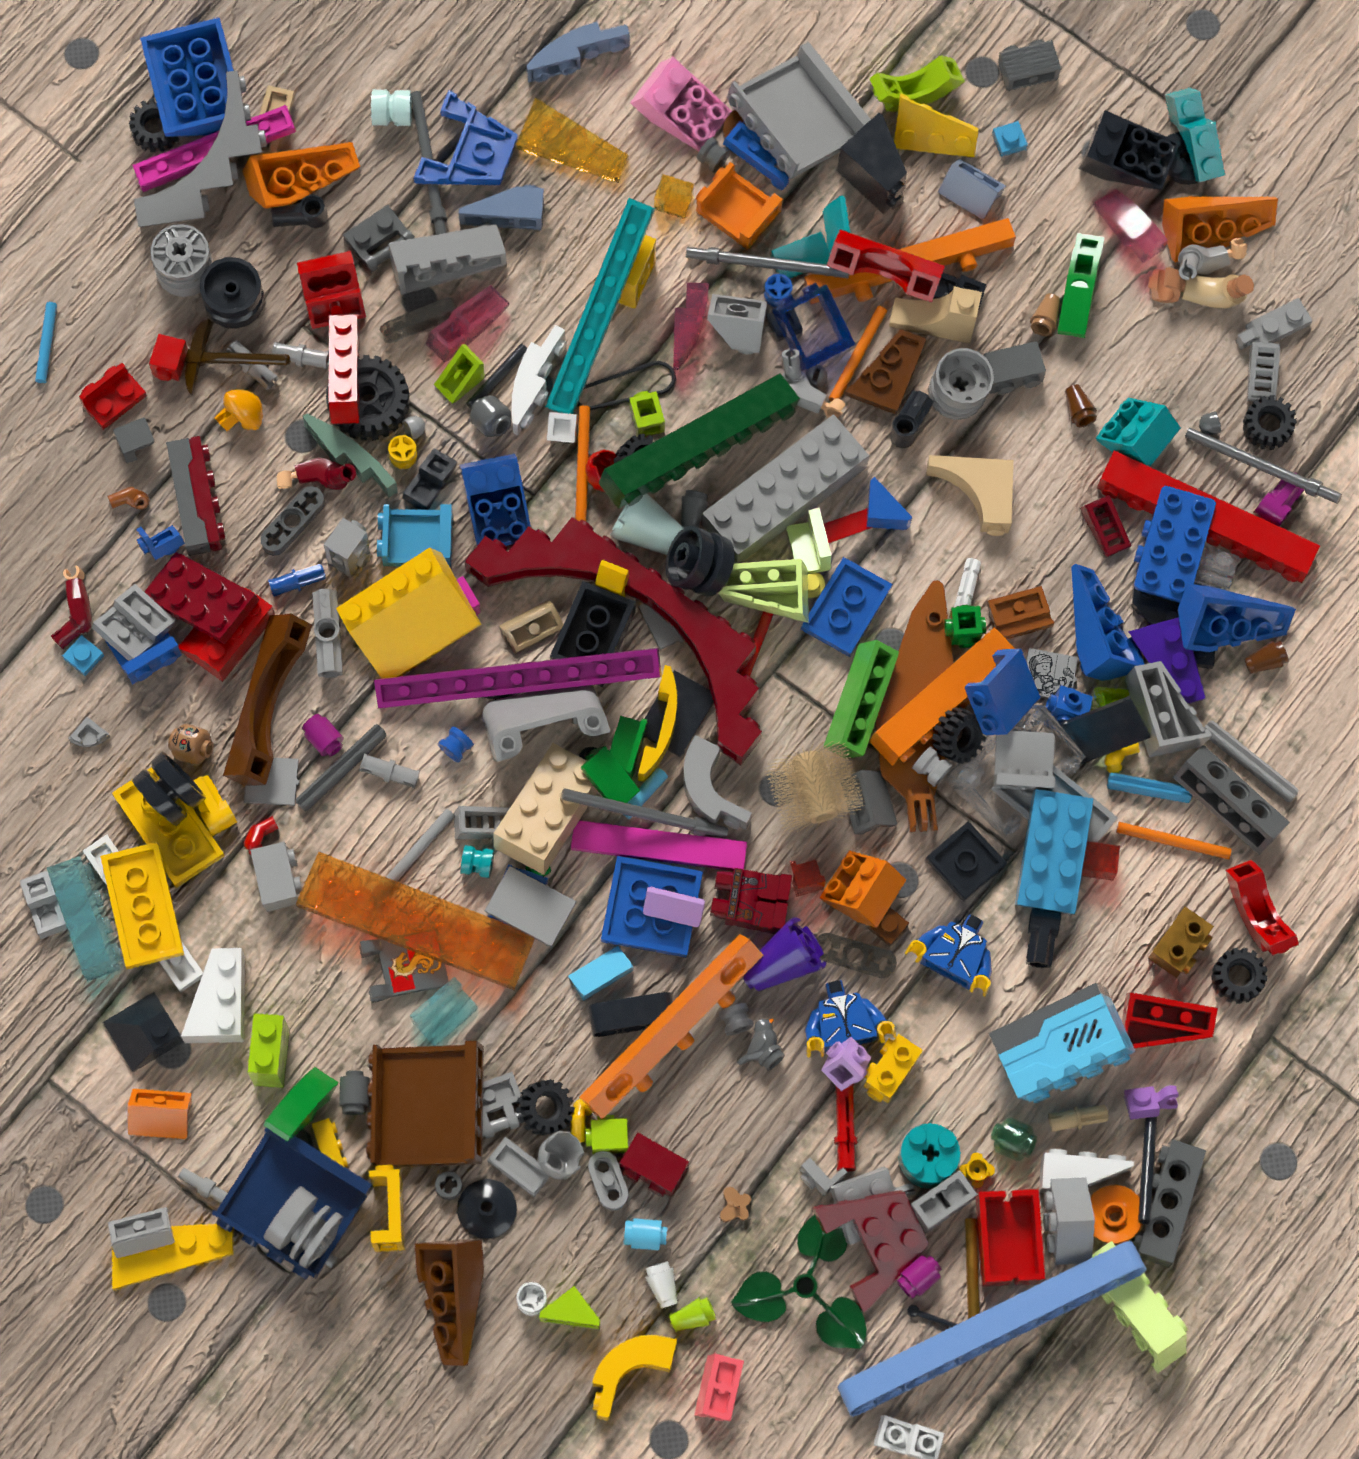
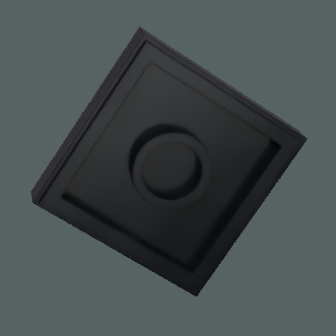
(966, 861)

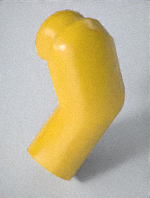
(1114, 759)
(577, 1124)

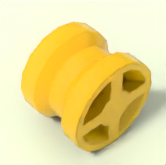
(401, 445)

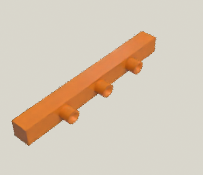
(946, 250)
(672, 1027)

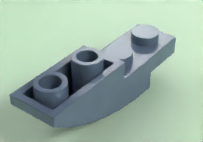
(565, 52)

